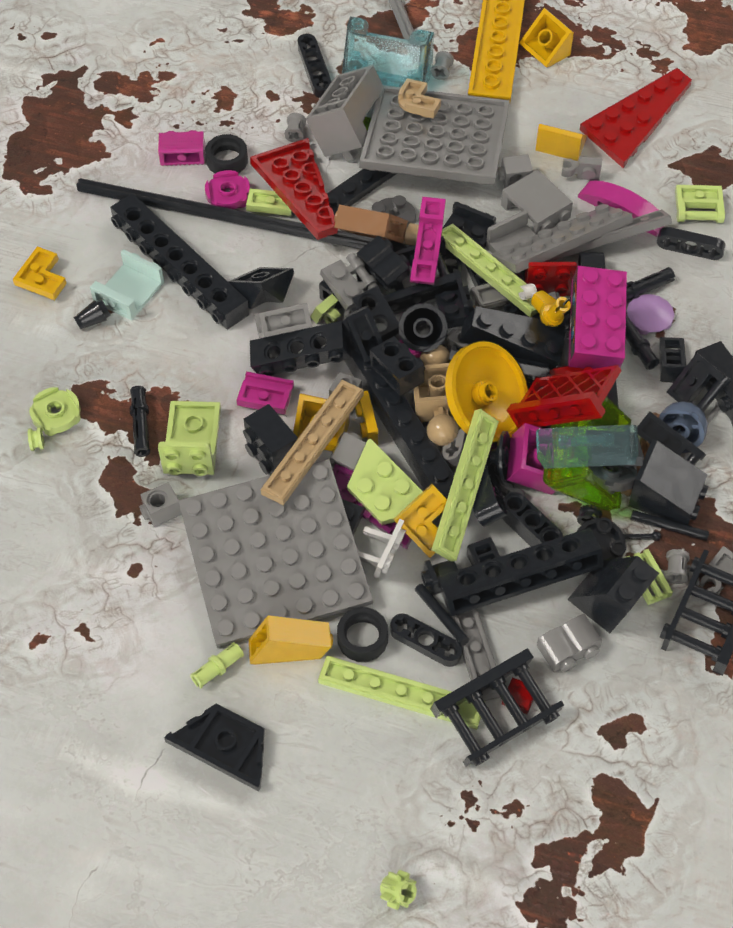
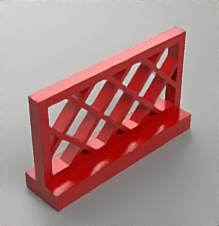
(566, 407)

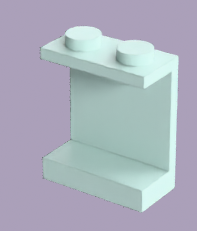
(130, 286)

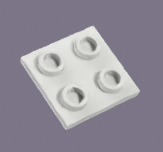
(393, 542)

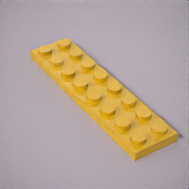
(496, 49)

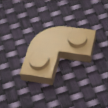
(413, 99)

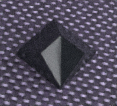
(264, 285)

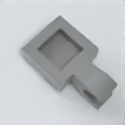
(585, 168)

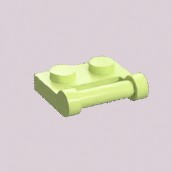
(699, 197)

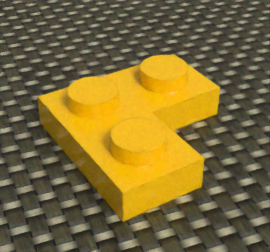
(36, 274)
(419, 518)

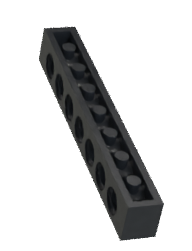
(179, 261)

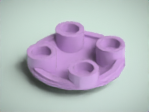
(650, 313)

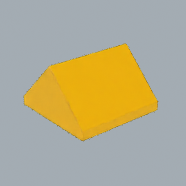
(548, 39)
(560, 142)
(306, 410)

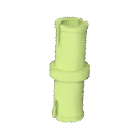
(217, 665)

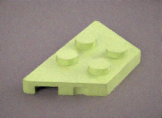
(381, 485)

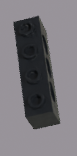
(264, 350)

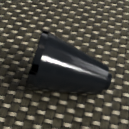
(424, 336)

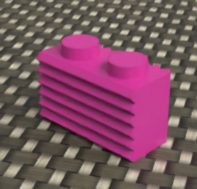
(181, 148)

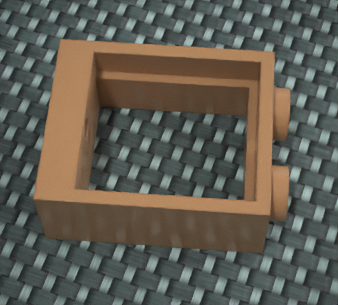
(370, 223)

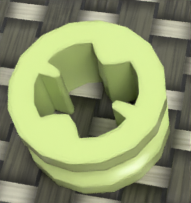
(35, 438)

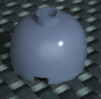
(686, 420)

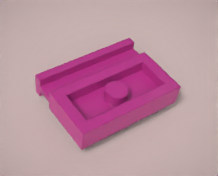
(260, 390)

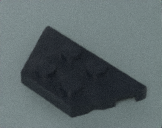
(224, 743)

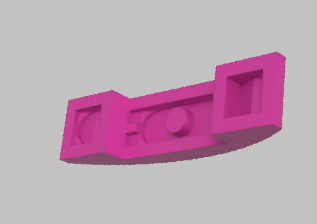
(617, 197)
(428, 241)

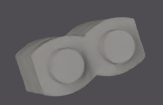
(569, 643)

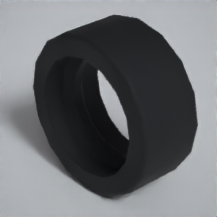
(222, 143)
(360, 615)

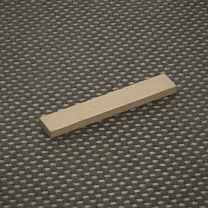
(312, 442)

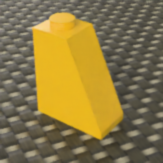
(289, 640)

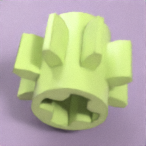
(398, 889)

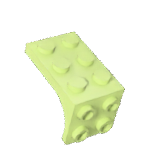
(191, 438)

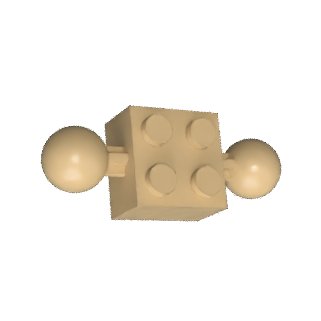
(431, 398)

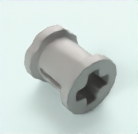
(444, 61)
(294, 127)
(677, 566)

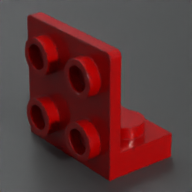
(551, 276)

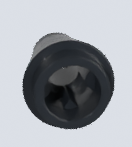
(92, 314)

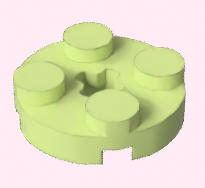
(55, 422)

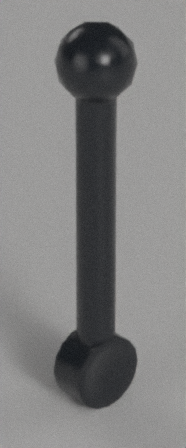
(656, 536)

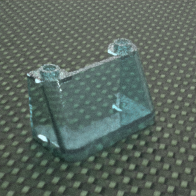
(392, 57)

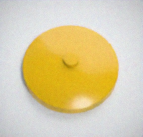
(484, 379)

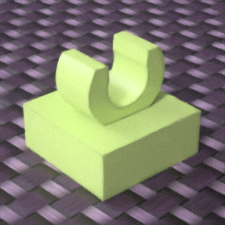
(326, 310)

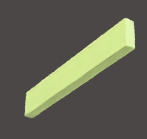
(487, 267)
(465, 485)
(389, 689)

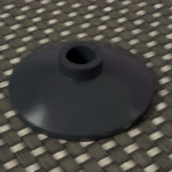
(500, 455)

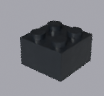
(267, 438)

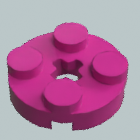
(238, 193)

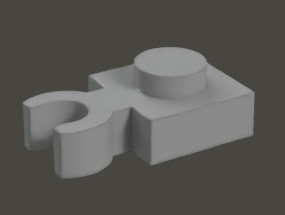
(722, 561)

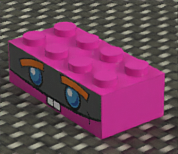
(597, 318)

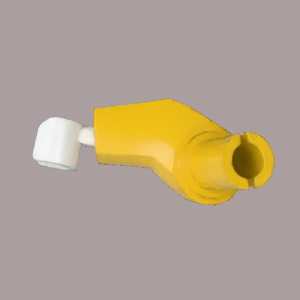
(550, 309)

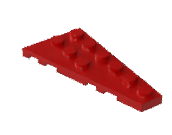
(633, 119)
(298, 182)

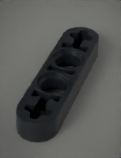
(313, 65)

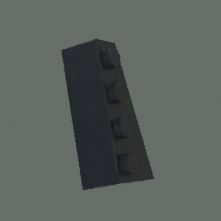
(517, 334)

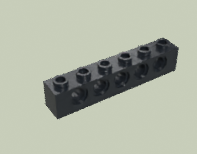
(521, 572)

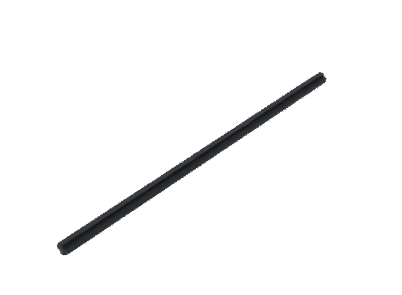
(224, 214)

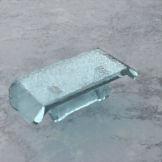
(587, 446)

